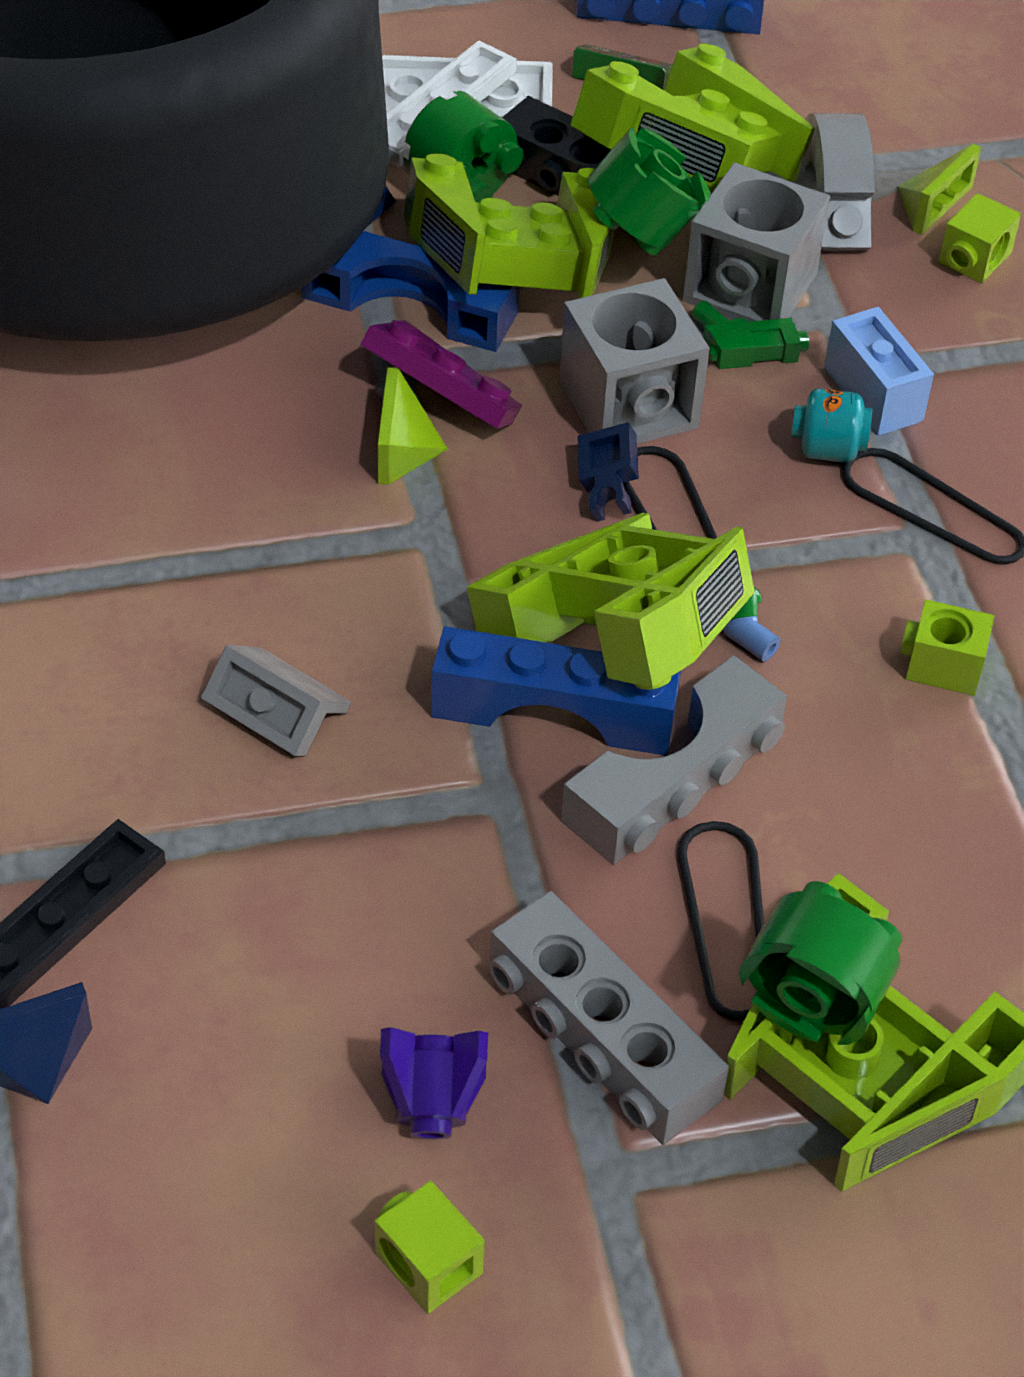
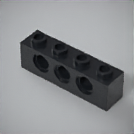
(550, 144)

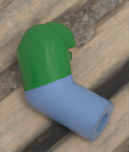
(749, 633)

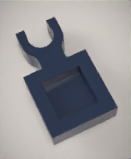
(605, 463)

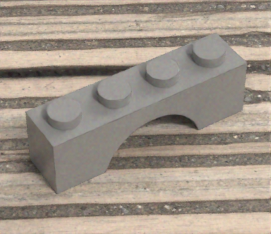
(626, 800)

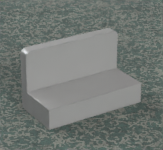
(271, 697)

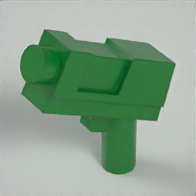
(741, 343)

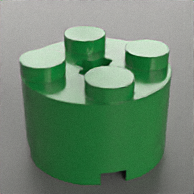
(470, 135)
(647, 189)
(821, 965)

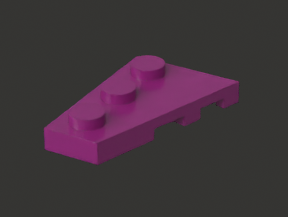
(442, 371)

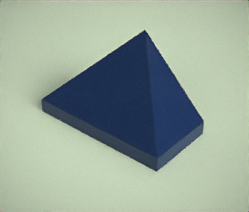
(42, 1041)

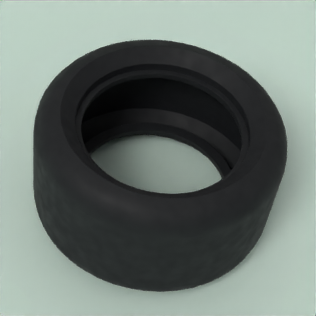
(180, 158)

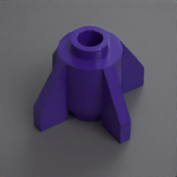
(433, 1078)

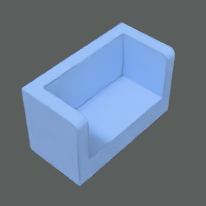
(879, 364)

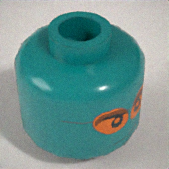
(832, 425)

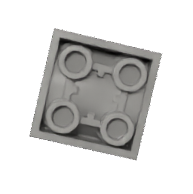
(755, 245)
(634, 361)

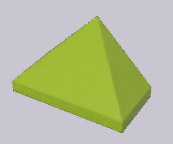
(939, 188)
(405, 432)

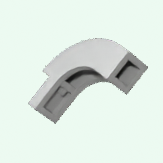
(845, 171)

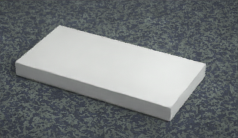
(408, 73)

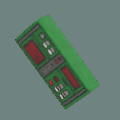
(591, 57)

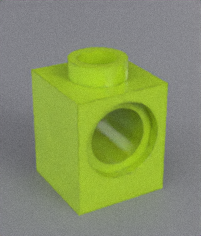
(979, 238)
(947, 646)
(428, 1245)

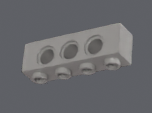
(642, 1027)

